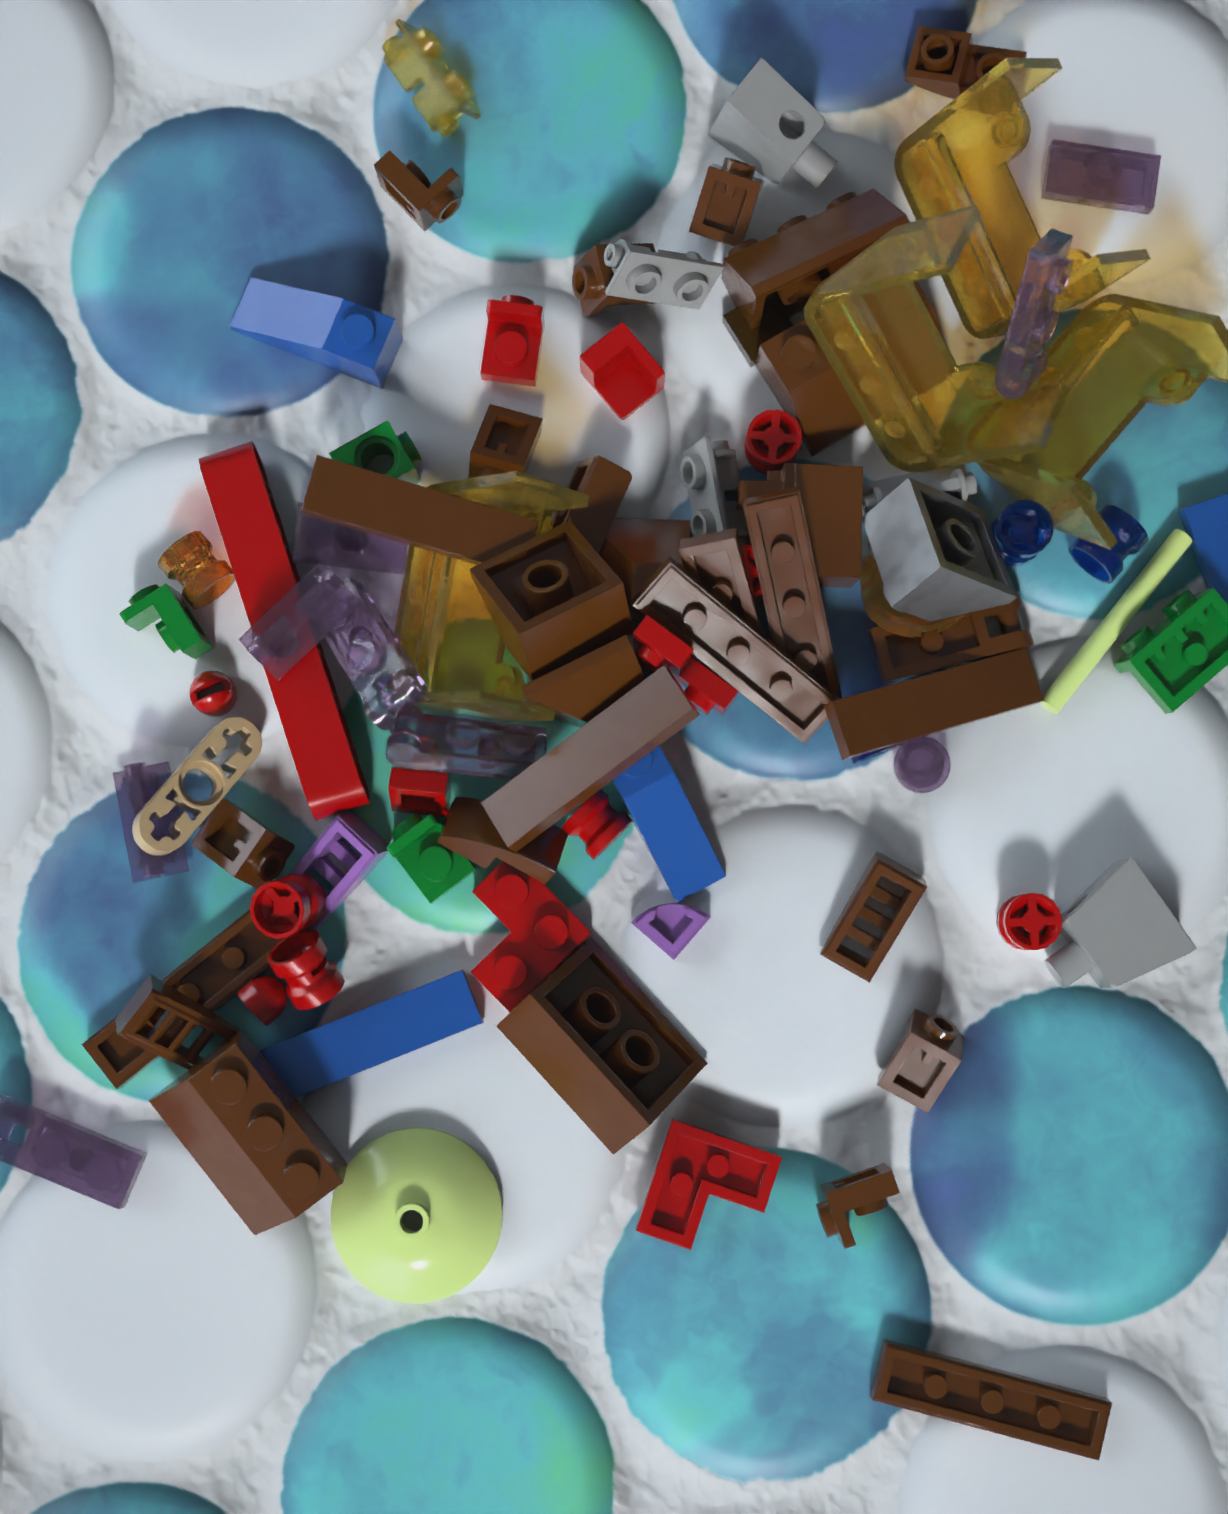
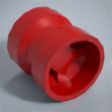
(275, 910)
(305, 968)

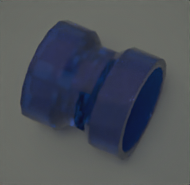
(1029, 525)
(1106, 563)

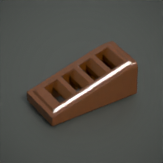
(903, 907)
(155, 993)

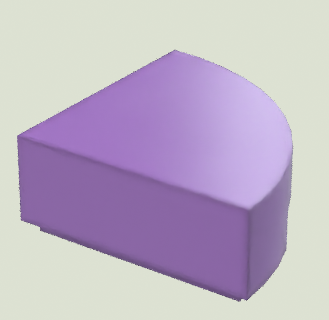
(671, 926)

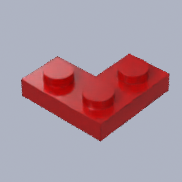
(661, 648)
(539, 939)
(701, 1164)

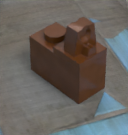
(832, 514)

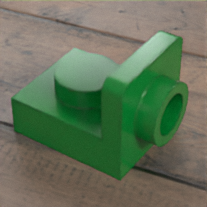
(178, 624)
(426, 861)

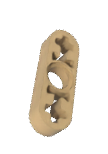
(183, 826)

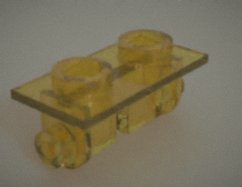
(418, 59)

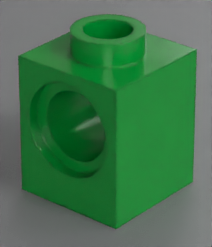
(382, 441)

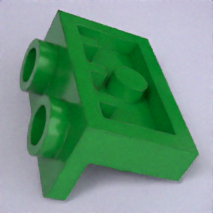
(1181, 650)

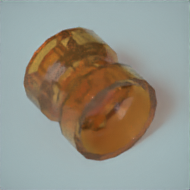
(197, 569)

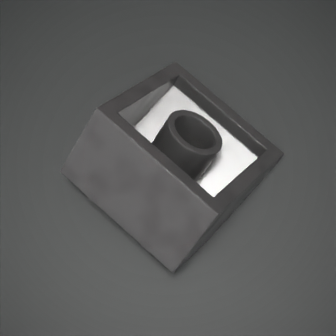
(936, 553)

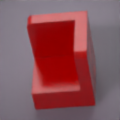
(622, 371)

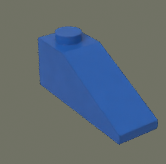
(320, 329)
(668, 825)

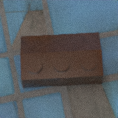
(805, 253)
(809, 386)
(602, 1046)
(251, 1135)

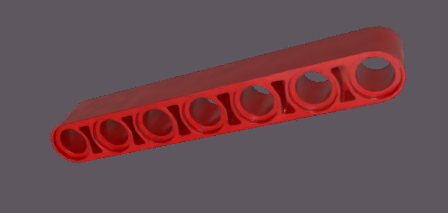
(264, 575)

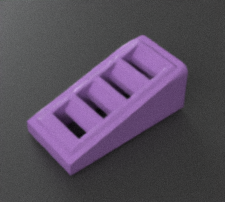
(362, 838)

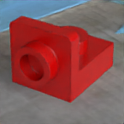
(513, 341)

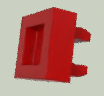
(419, 791)

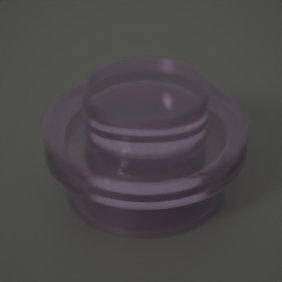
(921, 765)

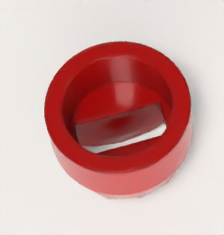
(216, 703)
(264, 998)

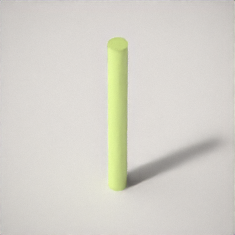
(1116, 621)

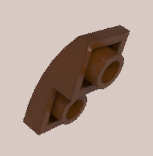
(950, 62)
(475, 837)

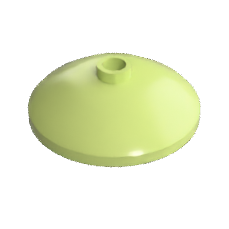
(443, 1183)

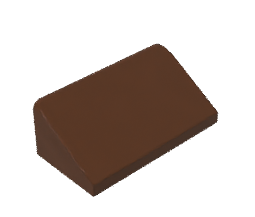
(606, 488)

